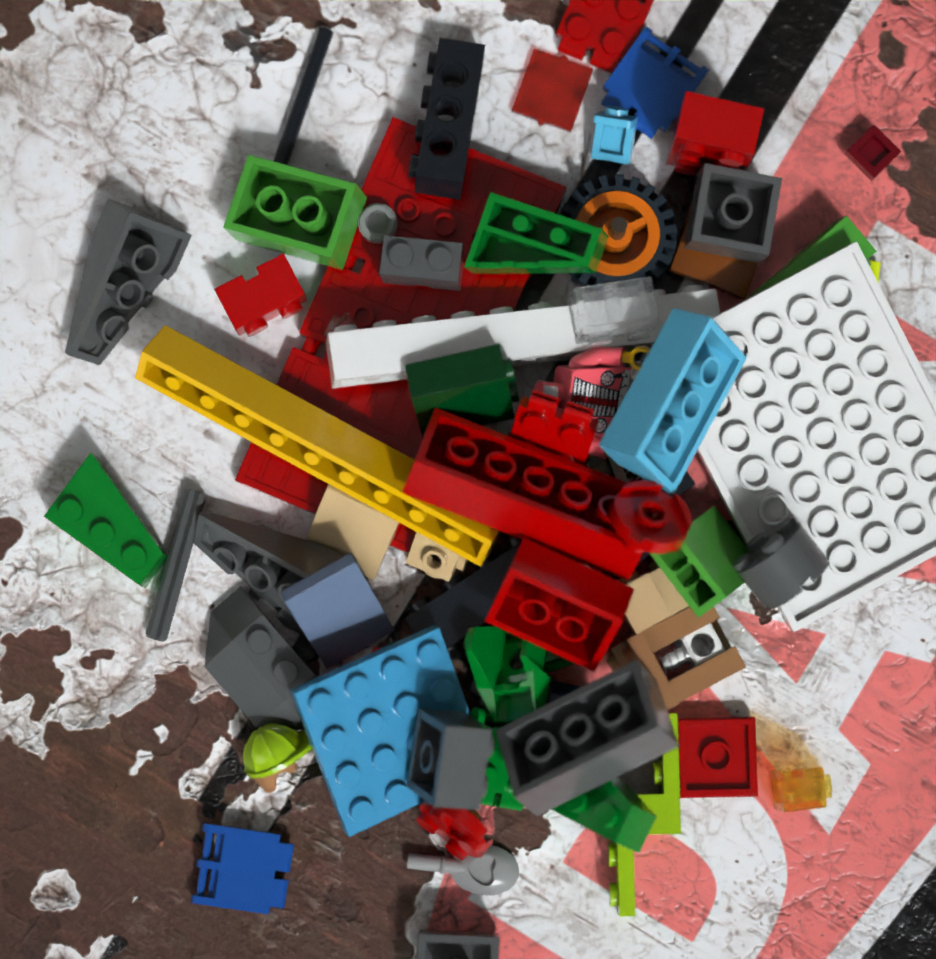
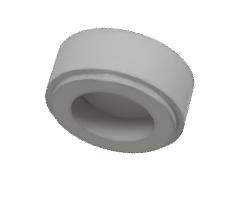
(376, 222)

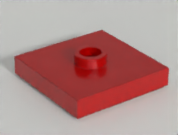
(717, 757)

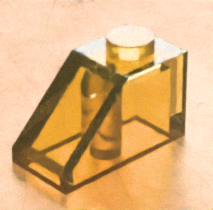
(800, 788)

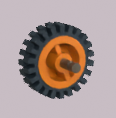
(637, 226)

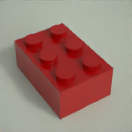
(714, 134)
(559, 605)

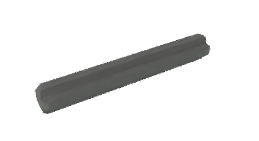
(175, 565)

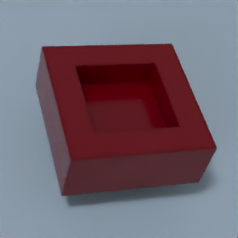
(872, 152)

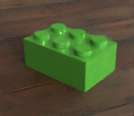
(295, 212)

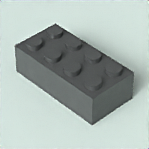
(586, 738)

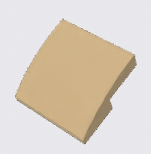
(353, 528)

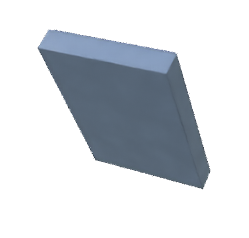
(337, 611)

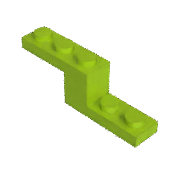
(668, 821)

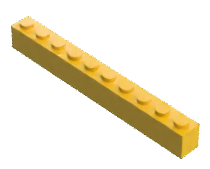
(303, 437)

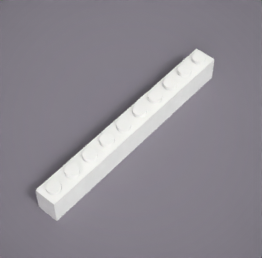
(525, 336)

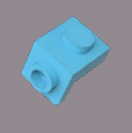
(614, 135)

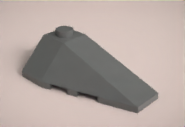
(122, 270)
(262, 558)

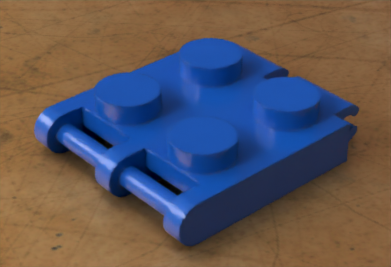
(652, 83)
(243, 869)

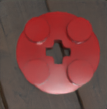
(644, 534)
(457, 827)

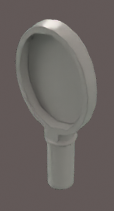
(486, 875)

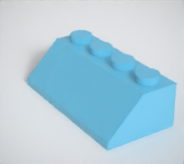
(673, 399)

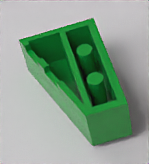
(532, 241)
(106, 523)
(612, 812)

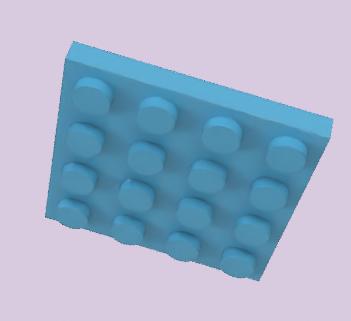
(366, 723)

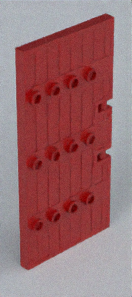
(387, 407)

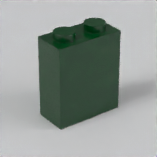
(466, 384)

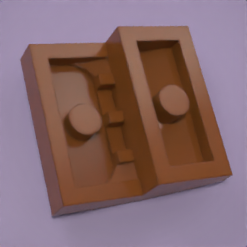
(720, 272)

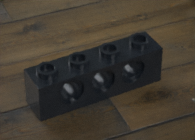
(445, 174)

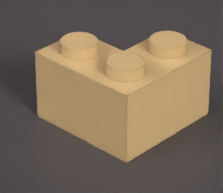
(651, 601)

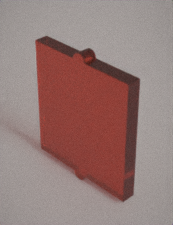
(552, 90)

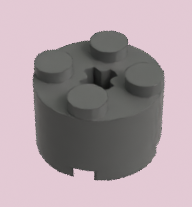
(780, 563)

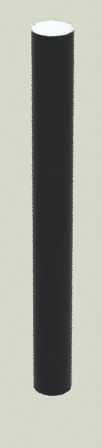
(303, 96)

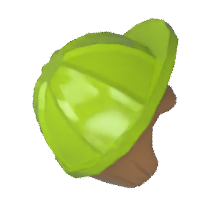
(272, 752)

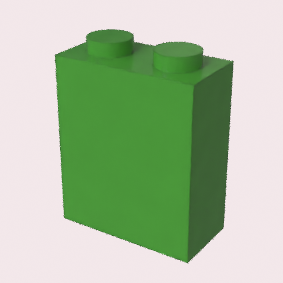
(704, 562)

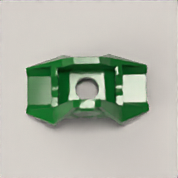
(504, 690)

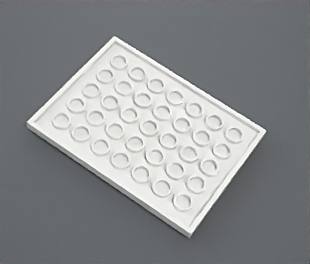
(828, 430)

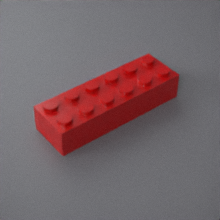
(520, 491)

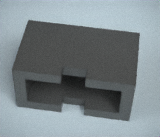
(422, 262)

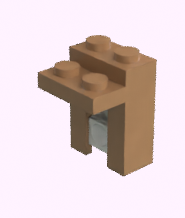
(683, 626)

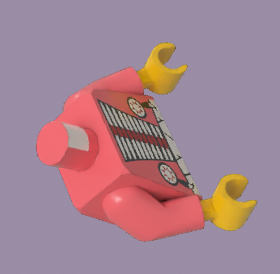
(597, 381)

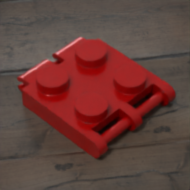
(603, 28)
(555, 429)

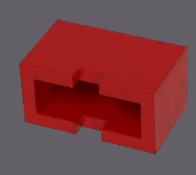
(263, 297)

